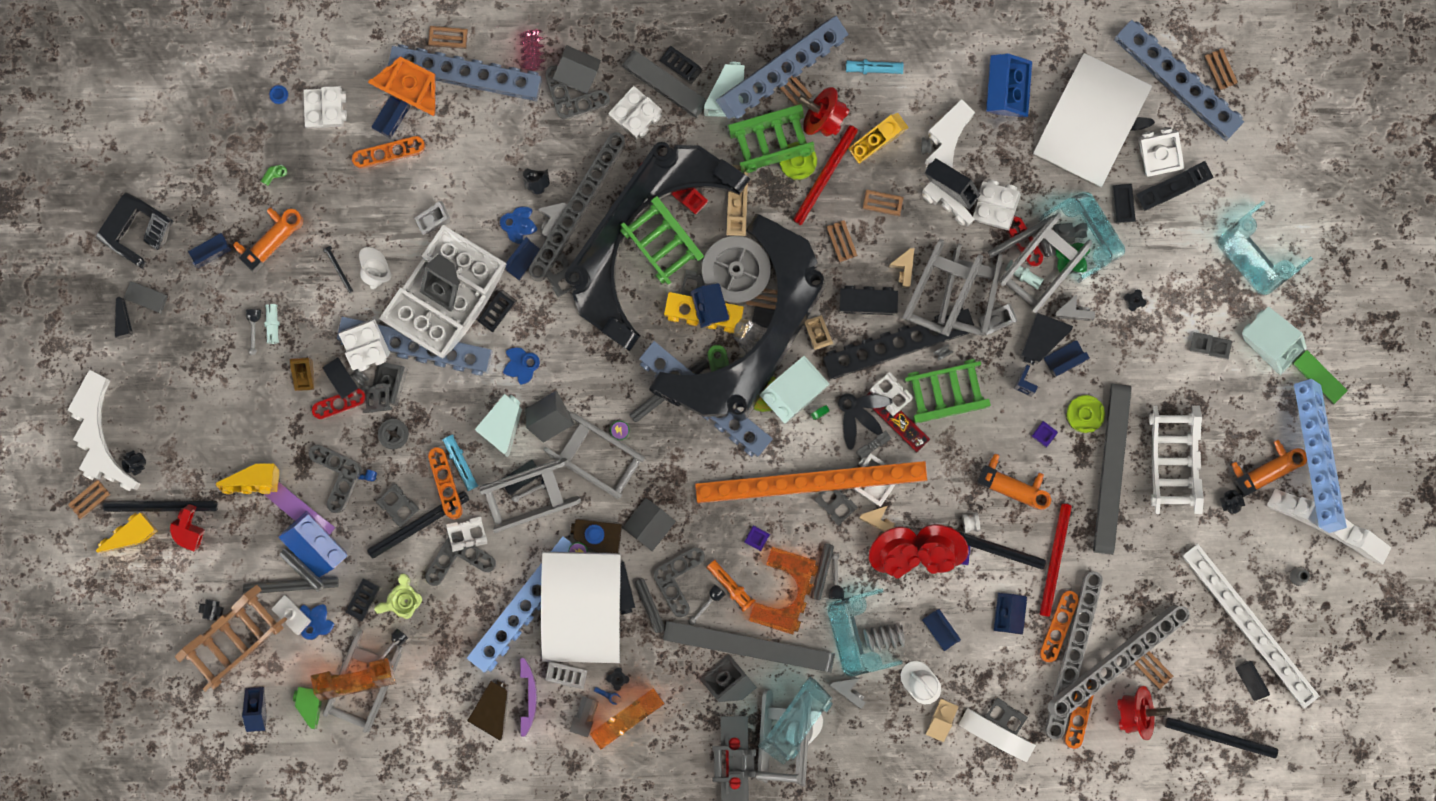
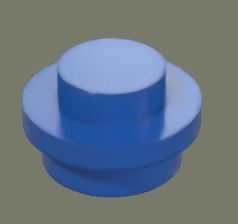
(278, 94)
(594, 534)

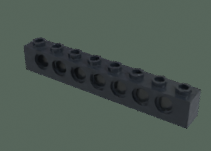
(910, 346)

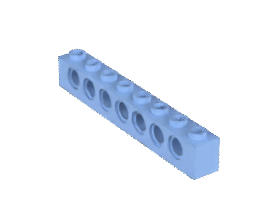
(1320, 456)
(478, 655)

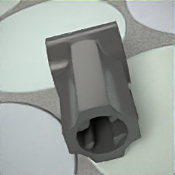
(583, 721)

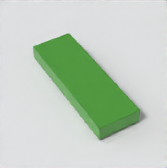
(1313, 369)

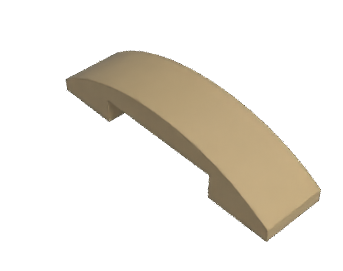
(737, 211)

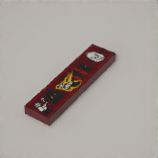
(903, 427)

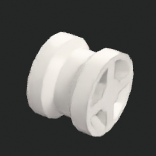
(971, 522)

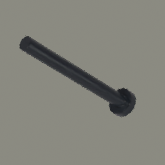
(328, 250)

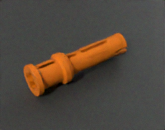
(737, 593)

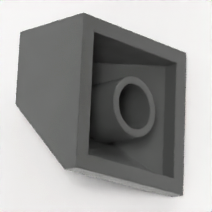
(440, 282)
(727, 681)

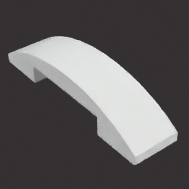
(996, 735)

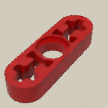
(1012, 232)
(327, 414)

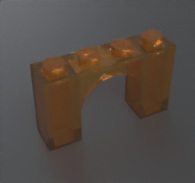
(801, 570)
(331, 686)
(627, 718)

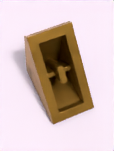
(302, 373)

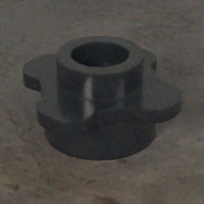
(1130, 300)
(612, 679)

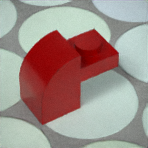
(184, 532)

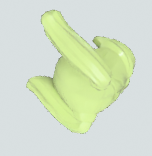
(396, 599)

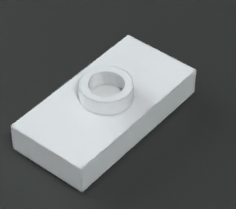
(295, 617)

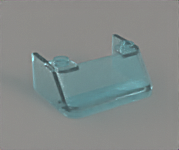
(1110, 247)
(1251, 260)
(847, 638)
(796, 721)

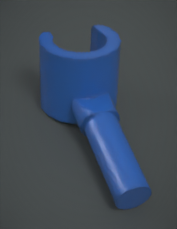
(369, 476)
(608, 695)

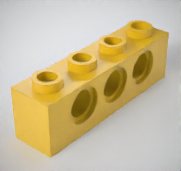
(675, 301)

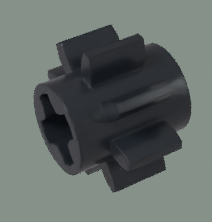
(133, 462)
(1232, 501)
(211, 609)

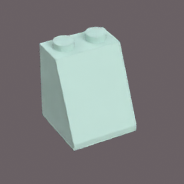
(730, 76)
(1274, 339)
(794, 389)
(501, 424)

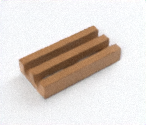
(444, 37)
(1227, 66)
(794, 90)
(883, 203)
(836, 226)
(768, 306)
(76, 509)
(1149, 676)

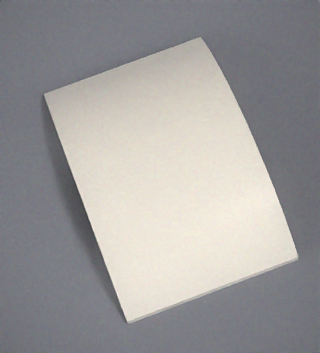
(1092, 120)
(428, 321)
(580, 607)

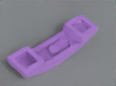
(295, 507)
(526, 672)

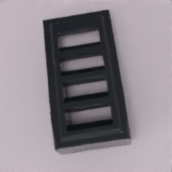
(693, 74)
(157, 230)
(496, 300)
(122, 321)
(360, 589)

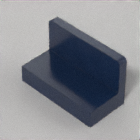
(391, 117)
(209, 251)
(521, 259)
(709, 304)
(1066, 358)
(1024, 386)
(1010, 613)
(941, 629)

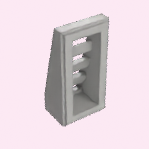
(552, 665)

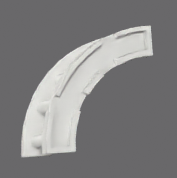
(1195, 499)

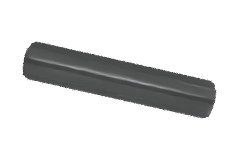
(302, 569)
(822, 571)
(649, 605)

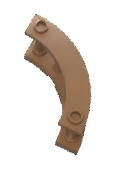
(222, 624)

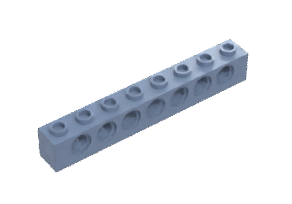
(1180, 90)
(529, 91)
(730, 101)
(482, 355)
(761, 438)

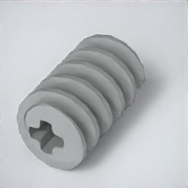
(884, 637)

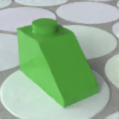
(308, 705)

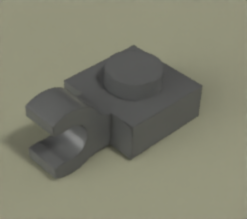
(1069, 232)

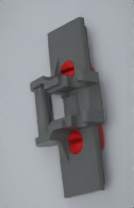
(738, 759)

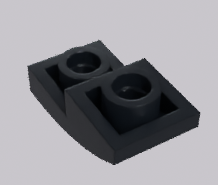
(340, 378)

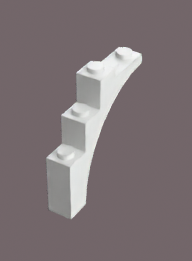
(945, 135)
(88, 406)
(1353, 536)

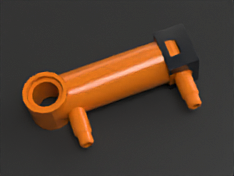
(256, 256)
(1268, 472)
(1011, 487)

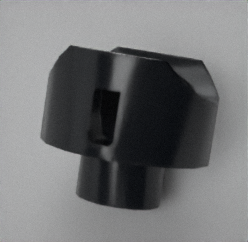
(536, 180)

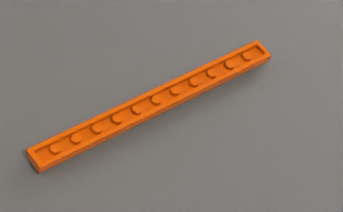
(811, 482)

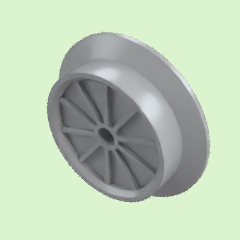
(738, 254)

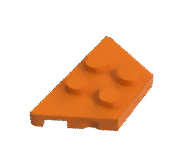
(409, 84)

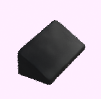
(513, 488)
(1252, 680)

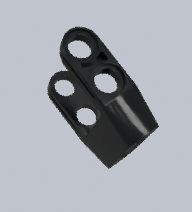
(119, 222)

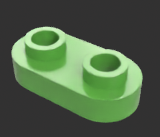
(722, 362)

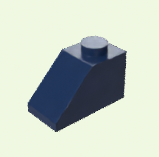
(254, 709)

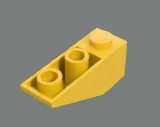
(878, 137)
(256, 478)
(135, 532)

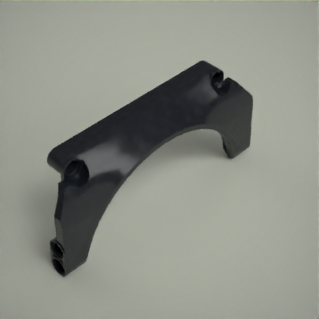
(596, 263)
(745, 379)

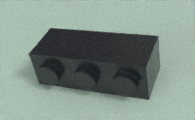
(868, 301)

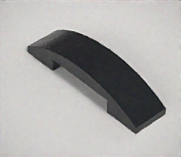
(1175, 186)

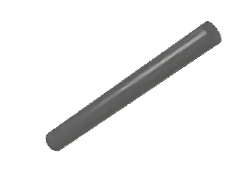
(1018, 238)

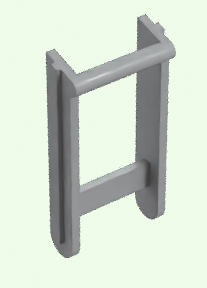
(1062, 246)
(950, 267)
(985, 272)
(575, 442)
(551, 486)
(366, 657)
(767, 714)

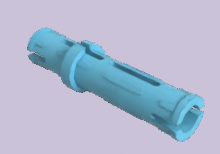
(874, 67)
(450, 442)

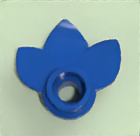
(521, 224)
(518, 365)
(318, 621)

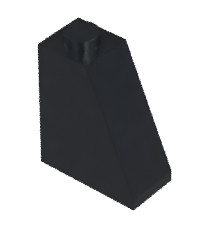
(953, 183)
(1043, 337)
(626, 597)

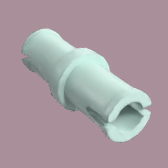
(1027, 276)
(272, 323)

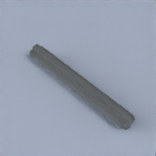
(654, 401)
(291, 585)

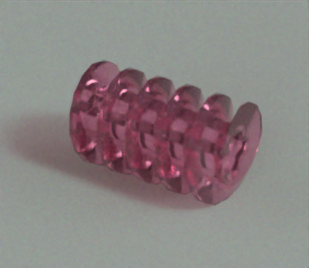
(531, 51)

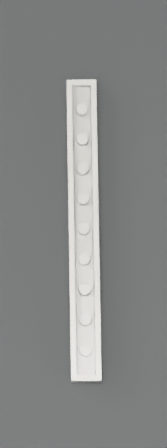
(1250, 626)

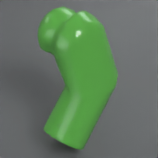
(273, 172)

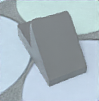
(554, 213)
(432, 218)
(1069, 311)
(1000, 318)
(844, 688)

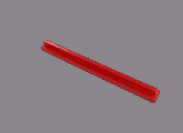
(825, 175)
(1055, 560)

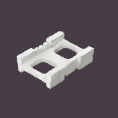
(896, 389)
(465, 529)

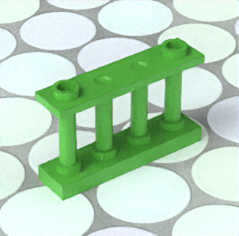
(774, 120)
(680, 238)
(941, 410)

